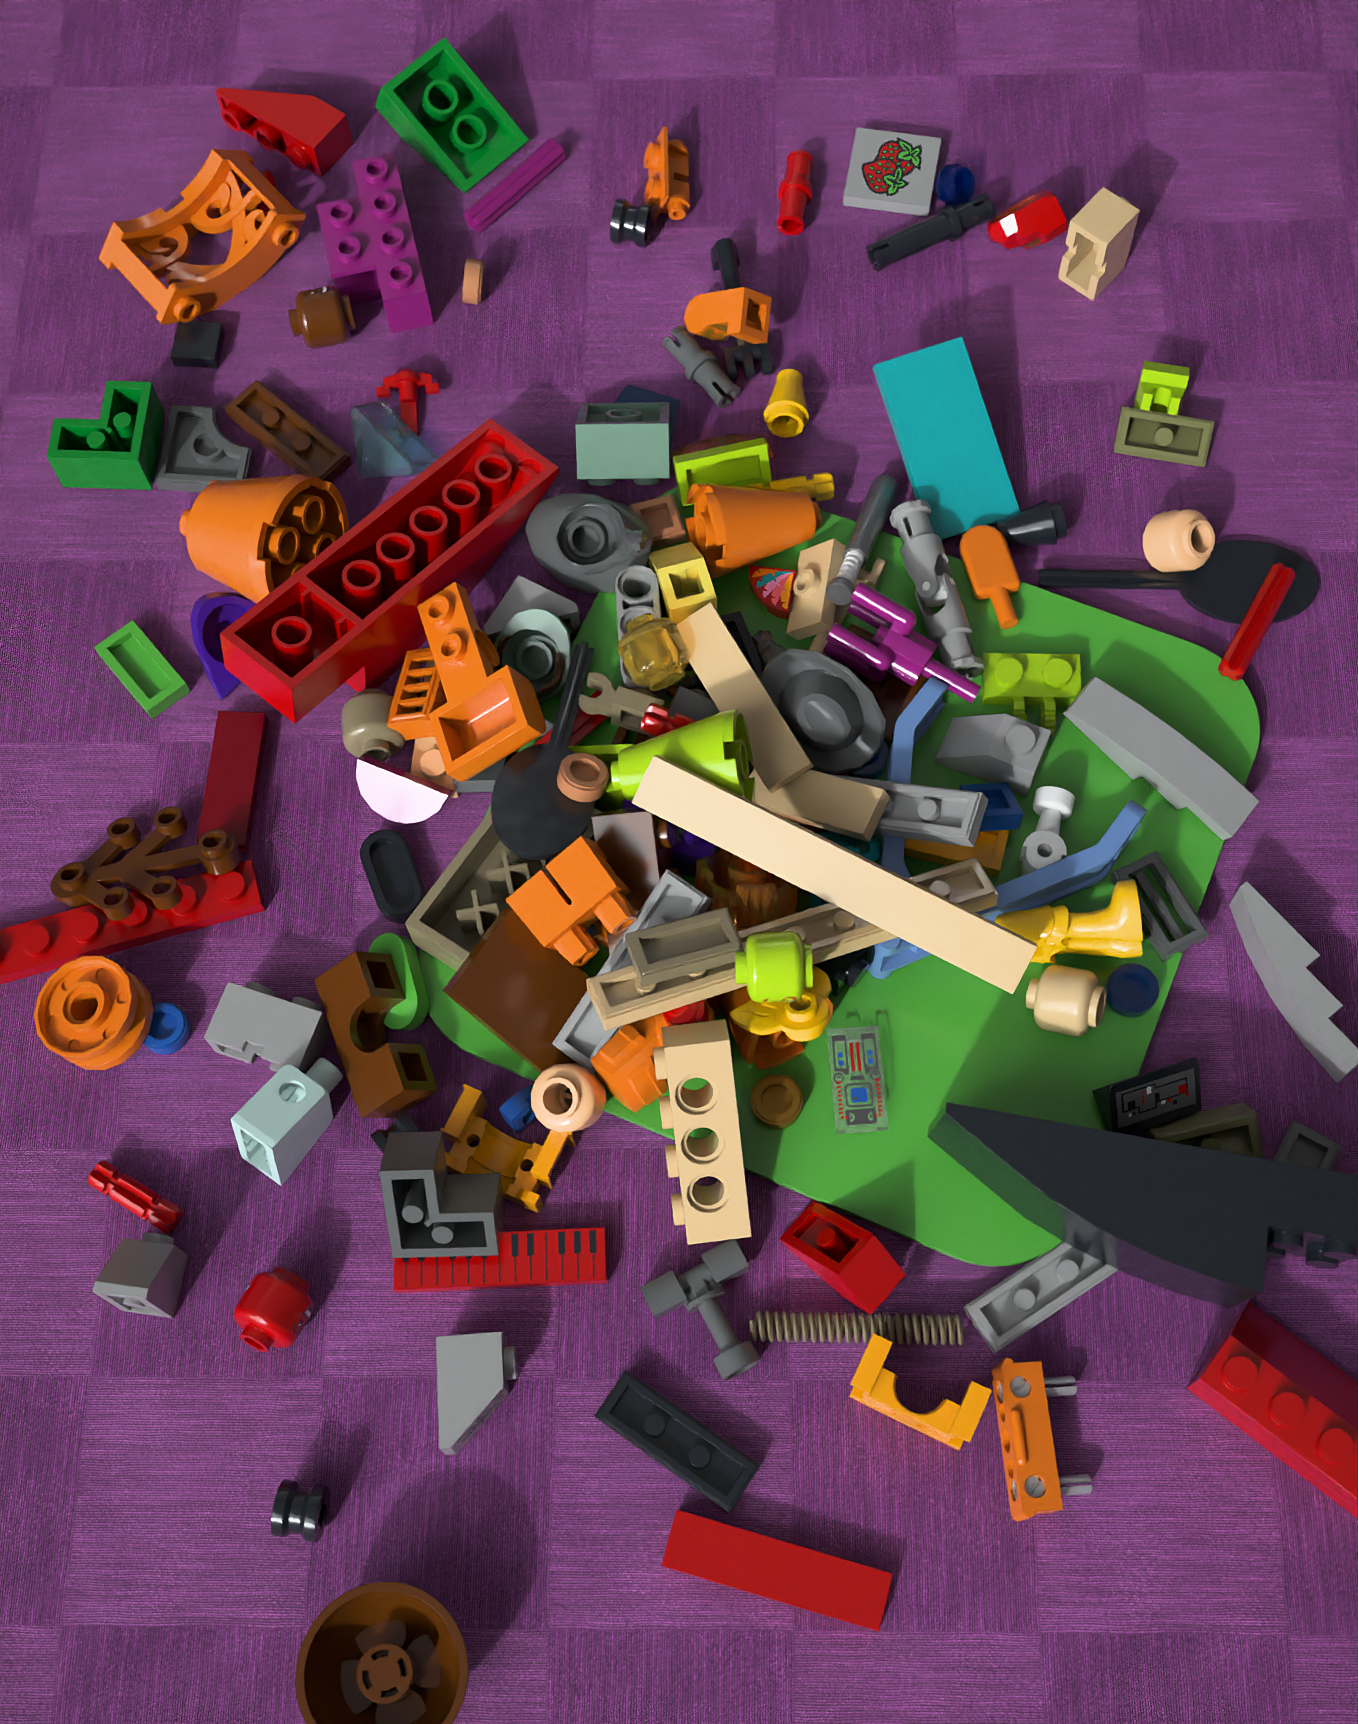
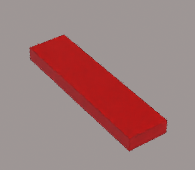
(777, 1570)

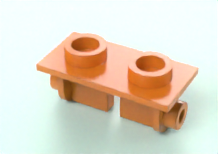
(665, 163)

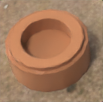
(473, 281)
(582, 777)

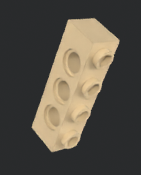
(722, 1208)

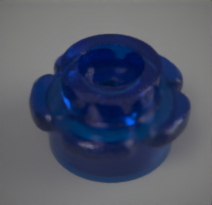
(955, 184)

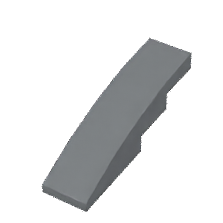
(1162, 756)
(1283, 965)

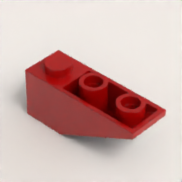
(291, 124)

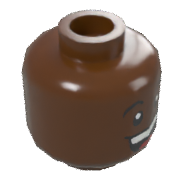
(322, 317)

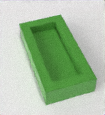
(142, 669)

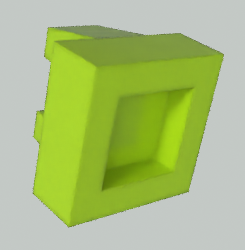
(1161, 387)

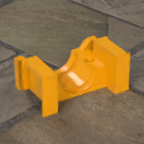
(500, 1152)
(946, 1423)

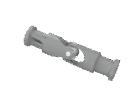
(930, 570)

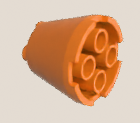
(262, 529)

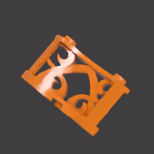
(213, 191)

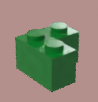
(115, 449)

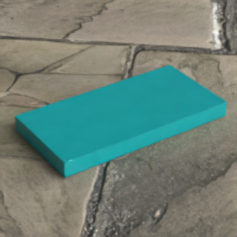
(946, 437)

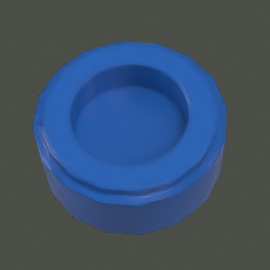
(168, 1029)

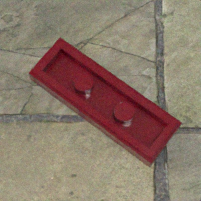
(234, 775)

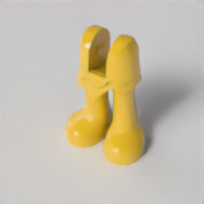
(1103, 932)

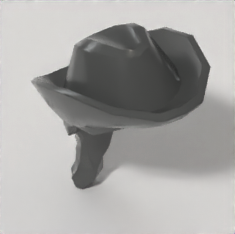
(587, 540)
(823, 706)

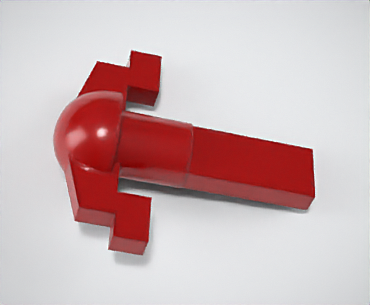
(408, 381)

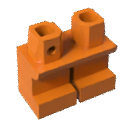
(571, 898)

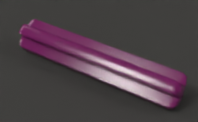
(514, 185)

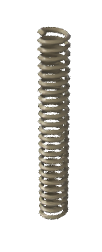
(862, 1323)

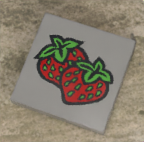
(892, 171)

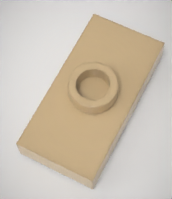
(810, 608)

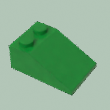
(450, 117)

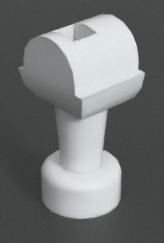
(1045, 844)

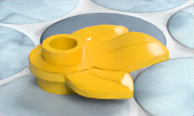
(798, 1019)

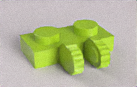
(1031, 680)

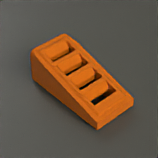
(405, 700)

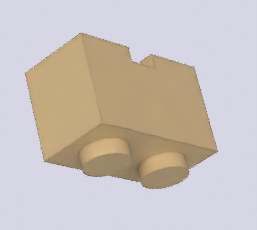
(1098, 243)

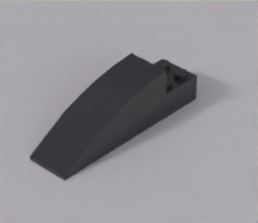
(1156, 1206)

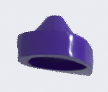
(208, 619)

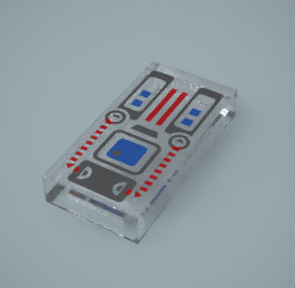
(857, 1080)

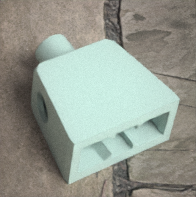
(286, 1118)

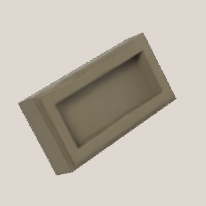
(683, 946)

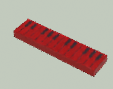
(523, 1260)

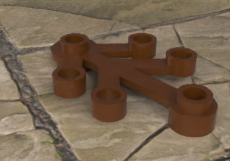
(82, 882)

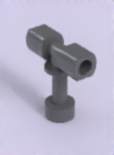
(700, 1290)

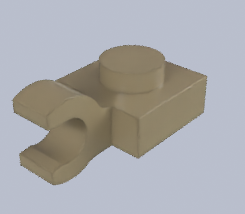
(623, 706)

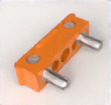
(1028, 1438)

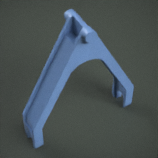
(1025, 892)

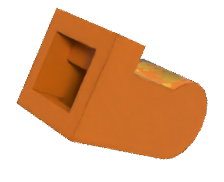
(730, 313)

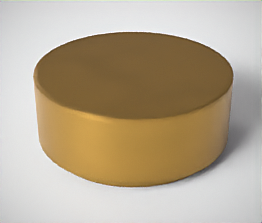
(776, 1101)

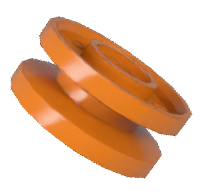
(70, 1000)

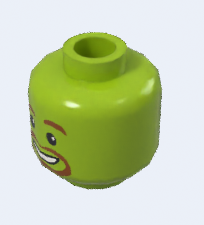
(775, 966)

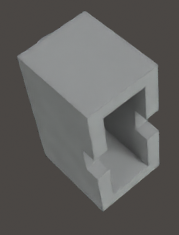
(258, 1024)

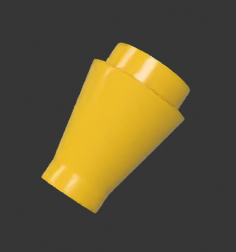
(787, 407)

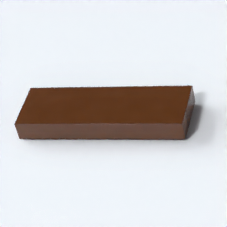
(287, 433)

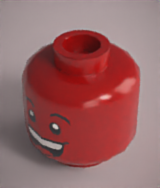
(273, 1309)

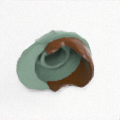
(538, 648)

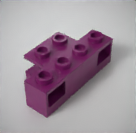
(374, 245)

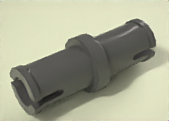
(701, 367)

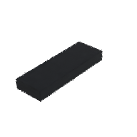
(677, 1441)

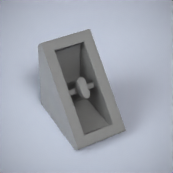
(527, 595)

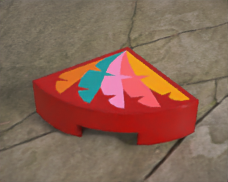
(773, 588)

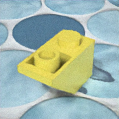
(682, 580)

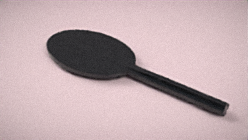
(1218, 588)
(526, 802)

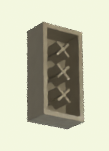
(471, 895)

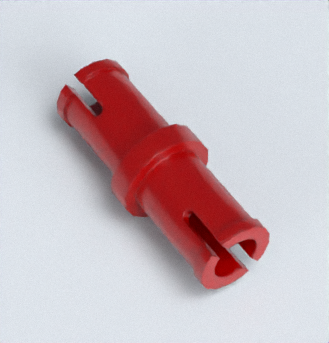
(795, 192)

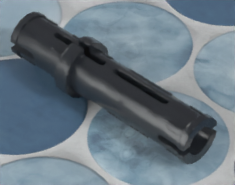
(945, 225)

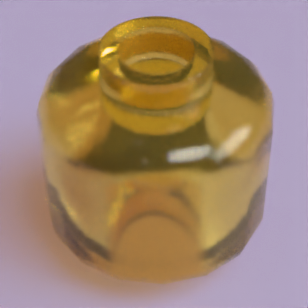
(653, 652)

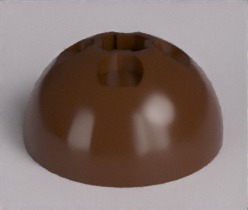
(356, 1655)

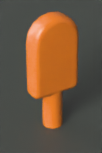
(991, 570)

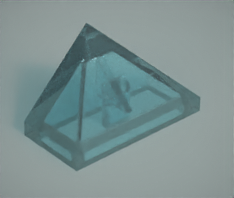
(386, 443)

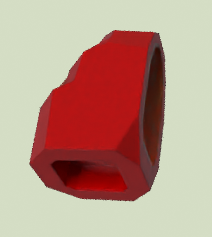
(1029, 222)

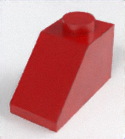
(843, 1256)

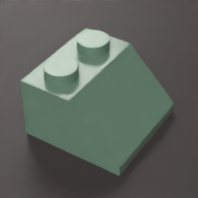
(623, 442)

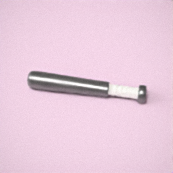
(864, 535)

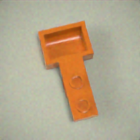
(484, 710)

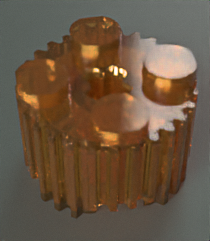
(745, 889)

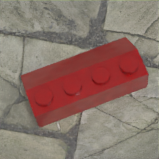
(1286, 1401)

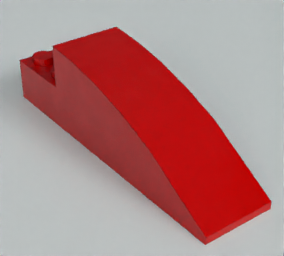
(357, 601)

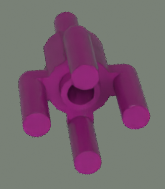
(894, 646)

